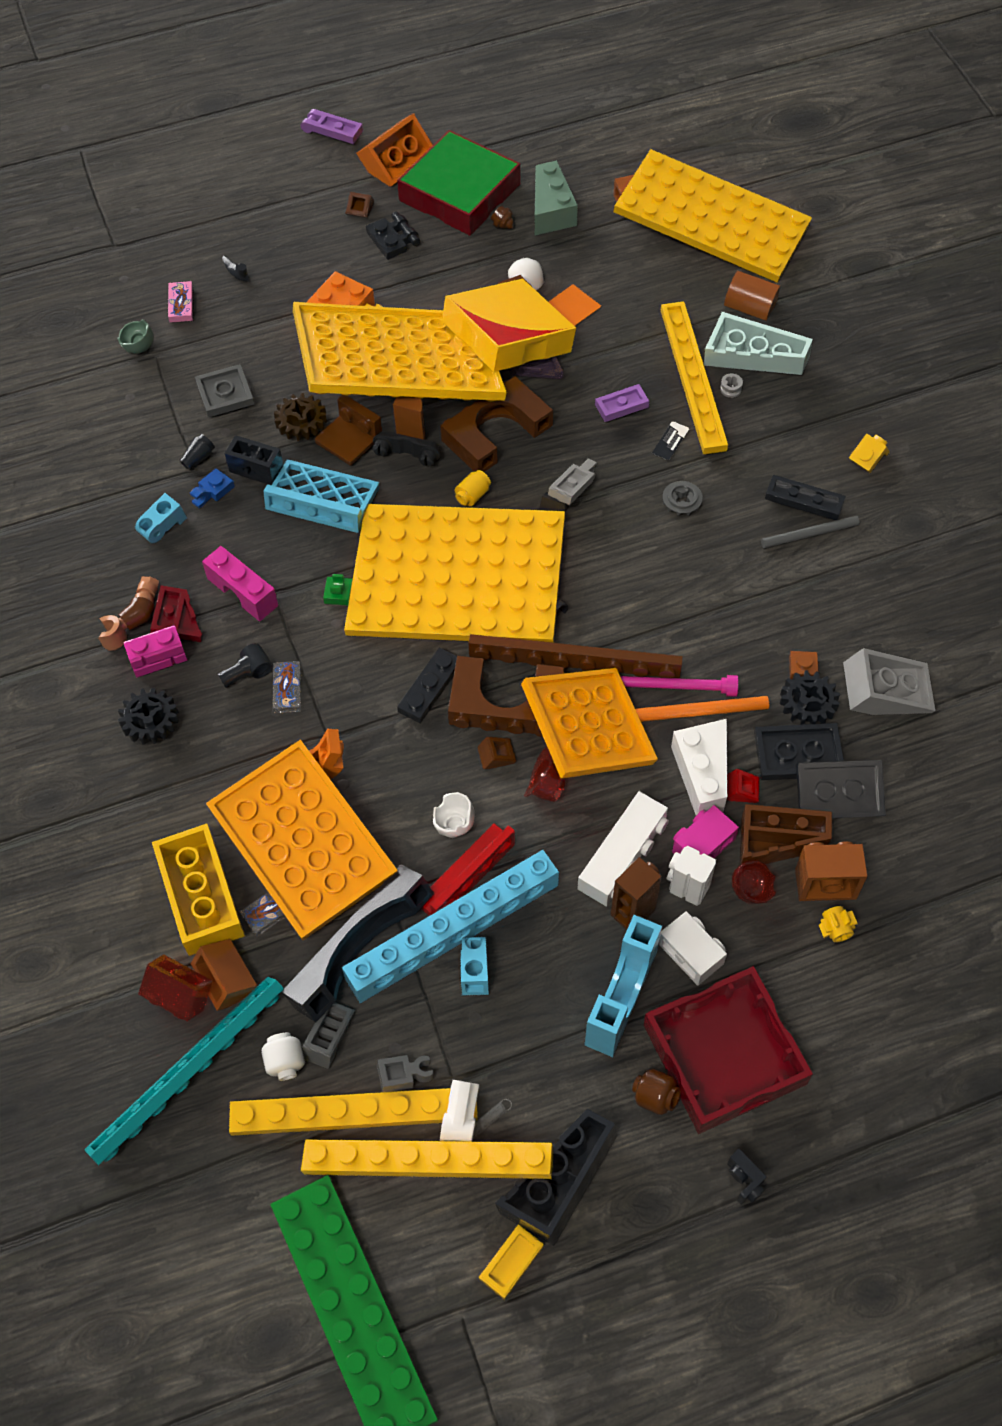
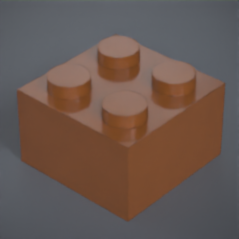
(830, 871)

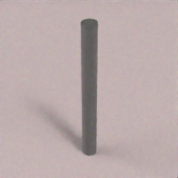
(810, 532)

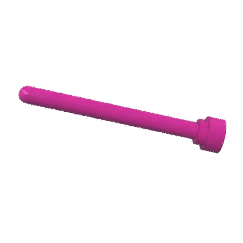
(726, 685)

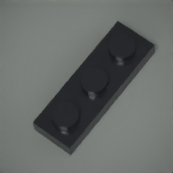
(805, 497)
(428, 686)

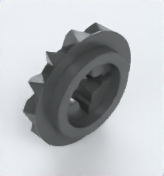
(682, 489)

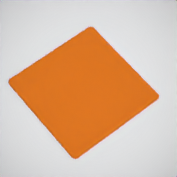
(574, 304)

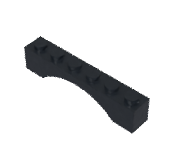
(318, 982)

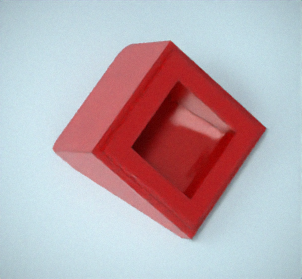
(742, 787)

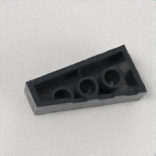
(548, 1204)

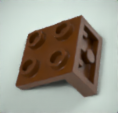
(350, 432)

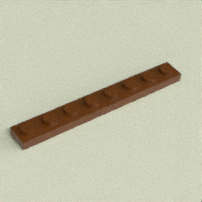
(574, 656)

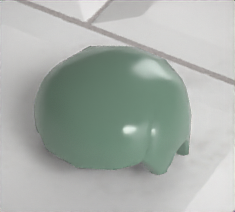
(136, 337)

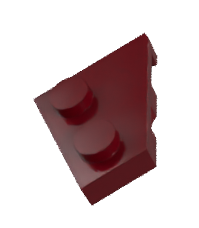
(175, 609)

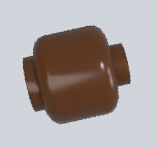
(656, 1091)

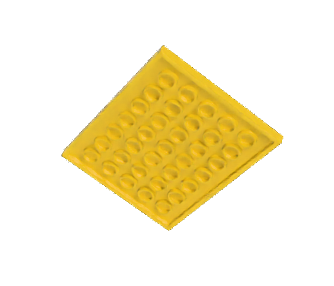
(389, 354)
(456, 573)

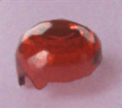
(753, 882)

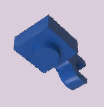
(213, 486)

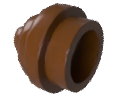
(502, 218)

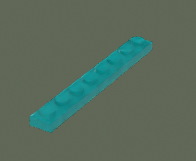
(178, 1076)

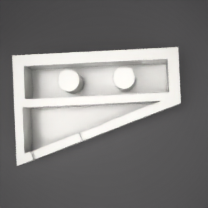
(703, 763)

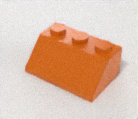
(395, 150)

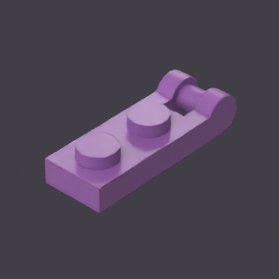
(332, 126)

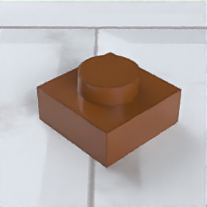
(801, 661)

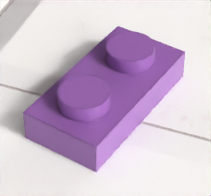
(622, 403)

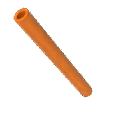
(703, 708)

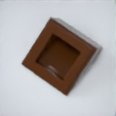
(359, 204)
(496, 752)

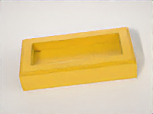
(511, 1261)

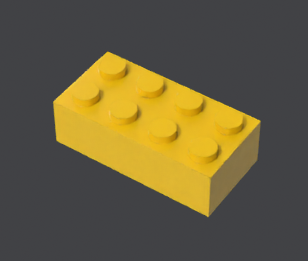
(197, 888)

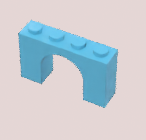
(614, 1009)

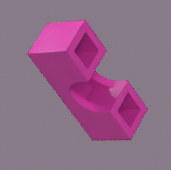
(230, 573)

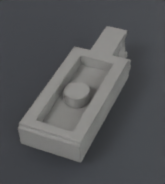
(573, 482)

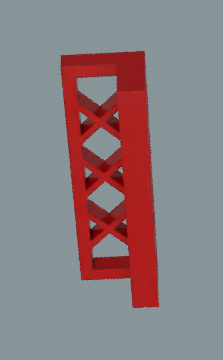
(470, 867)

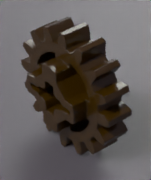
(300, 417)

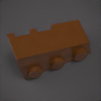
(780, 832)

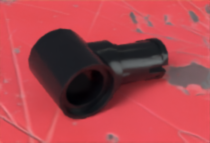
(252, 663)

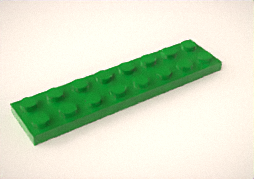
(351, 1308)

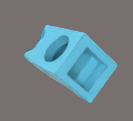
(160, 518)
(474, 966)

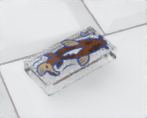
(286, 687)
(262, 914)

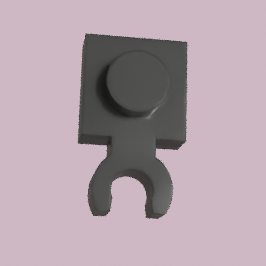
(398, 1073)

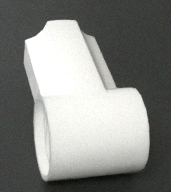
(459, 1120)

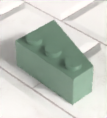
(553, 200)

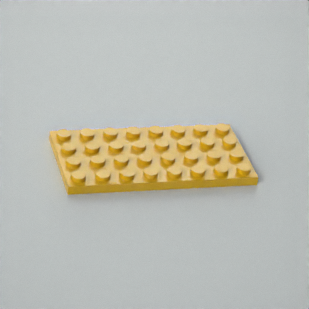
(713, 215)

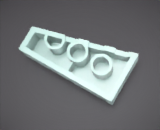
(756, 347)

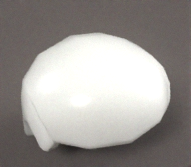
(530, 271)
(454, 815)

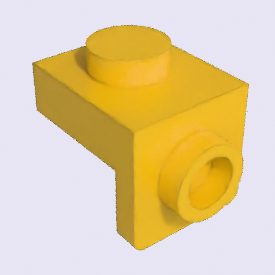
(869, 452)

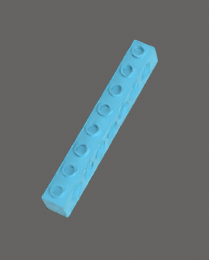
(449, 925)

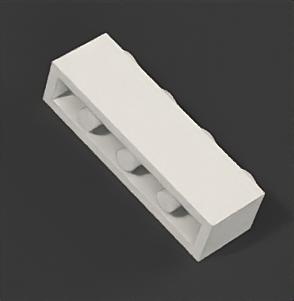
(624, 844)

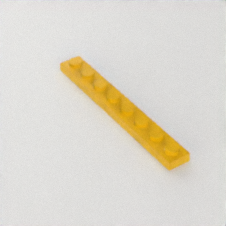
(694, 378)
(339, 1112)
(428, 1159)

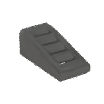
(321, 1051)

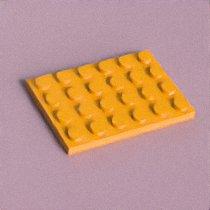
(302, 839)

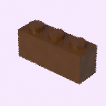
(635, 892)

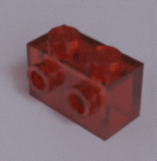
(175, 987)

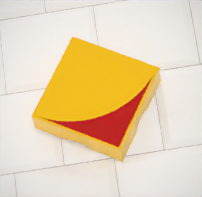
(508, 324)

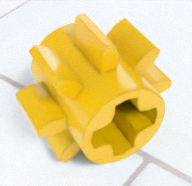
(838, 924)

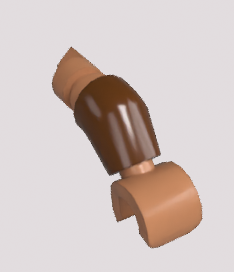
(131, 617)

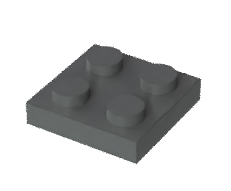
(224, 390)

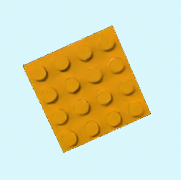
(588, 722)

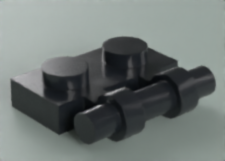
(386, 236)

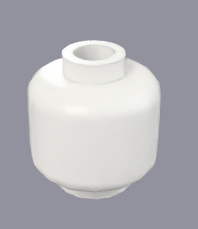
(283, 1056)

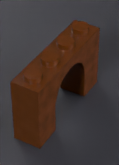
(520, 405)
(471, 709)

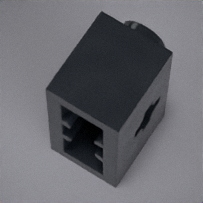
(253, 460)

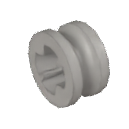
(728, 391)

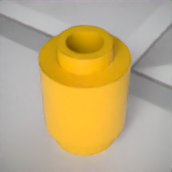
(472, 488)

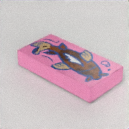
(180, 302)

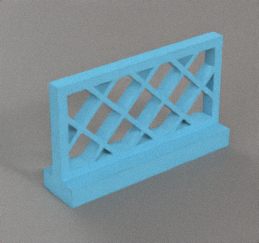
(317, 507)

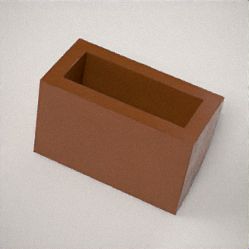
(752, 295)
(409, 417)
(227, 971)

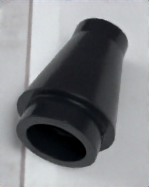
(197, 451)

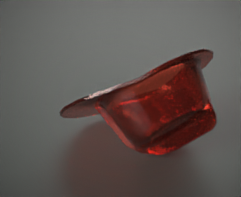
(545, 779)

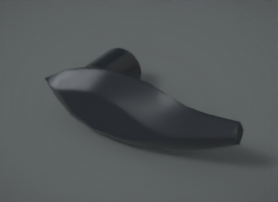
(239, 271)

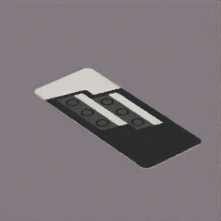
(670, 440)

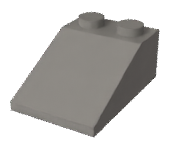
(887, 684)

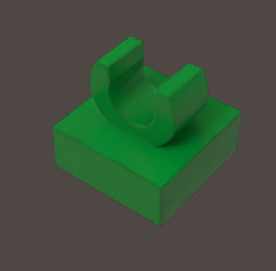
(337, 590)

